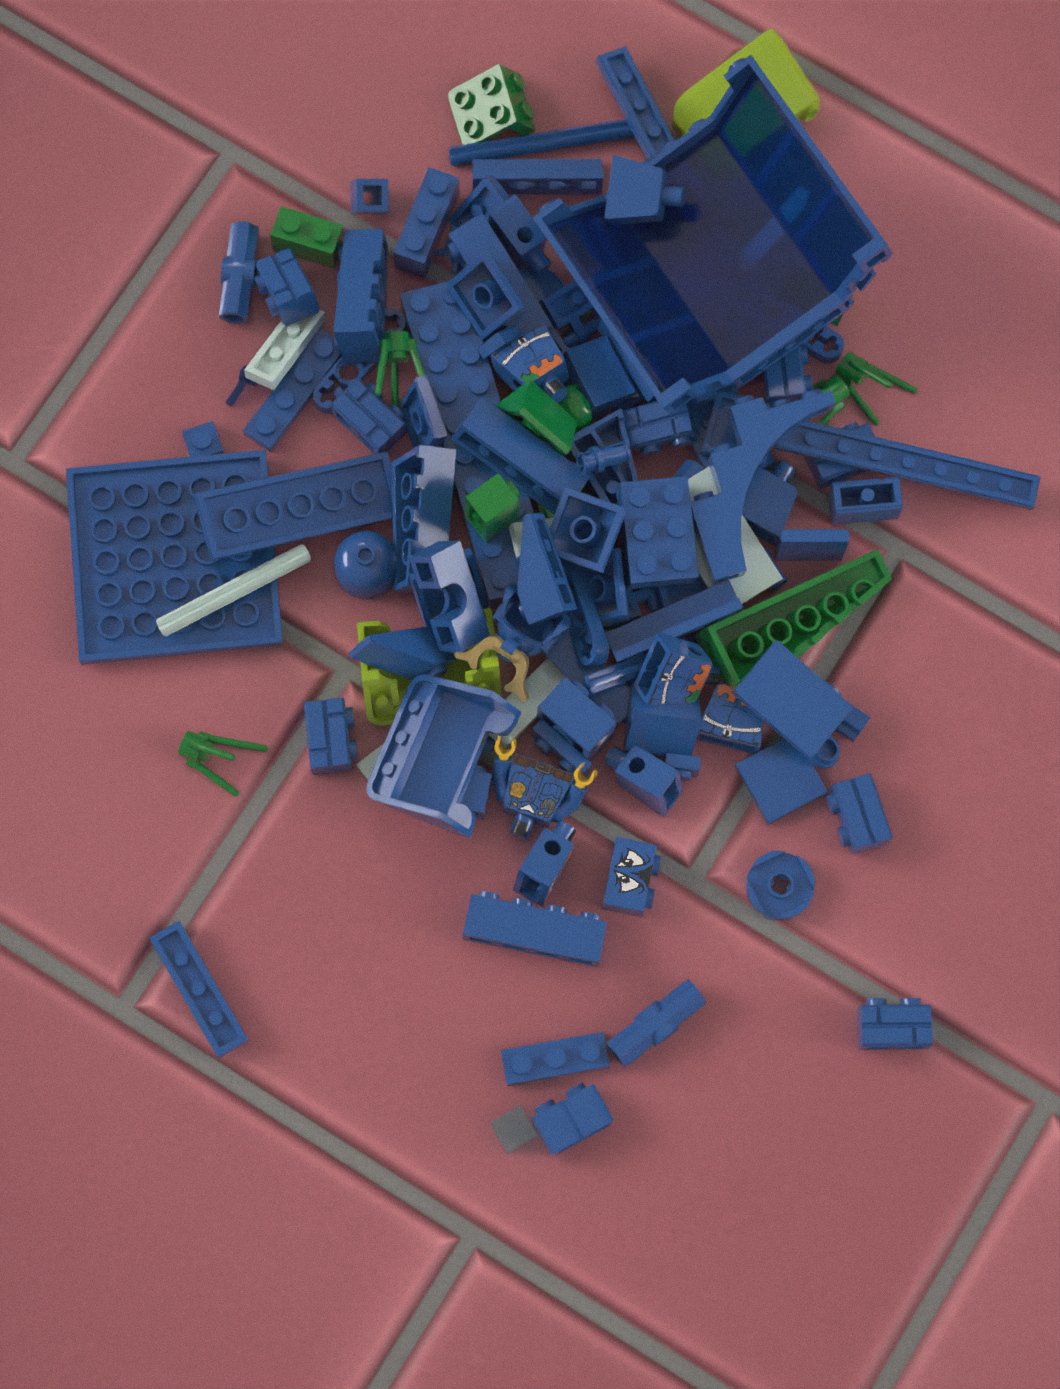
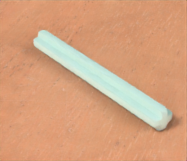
(233, 590)

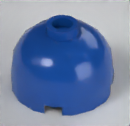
(365, 564)

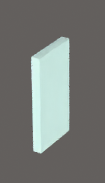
(760, 569)

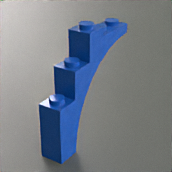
(732, 468)

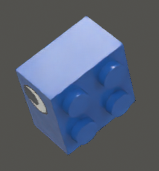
(578, 718)

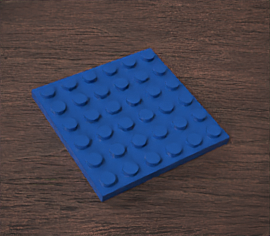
(146, 554)

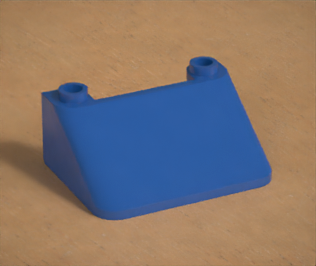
(437, 749)

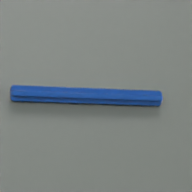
(540, 142)

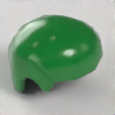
(577, 406)

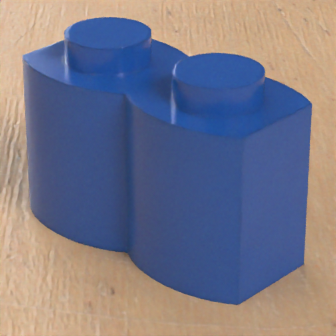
(571, 1119)

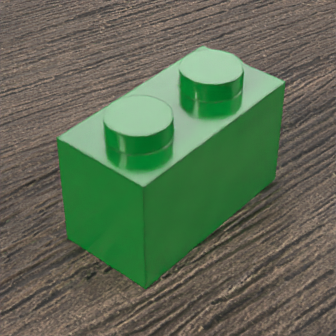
(307, 236)
(492, 507)

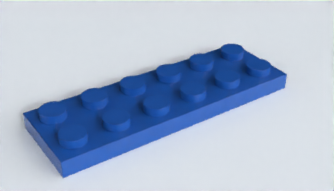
(296, 506)

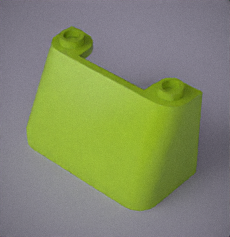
(777, 64)
(385, 690)

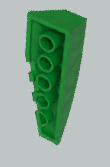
(792, 617)

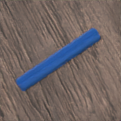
(618, 673)

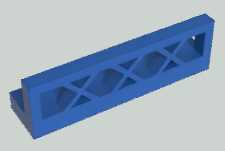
(542, 175)
(675, 620)

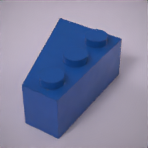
(601, 434)

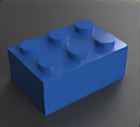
(657, 533)

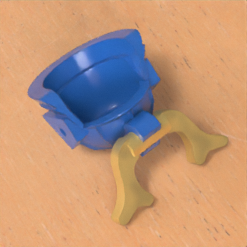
(515, 645)

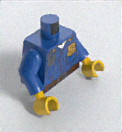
(535, 790)

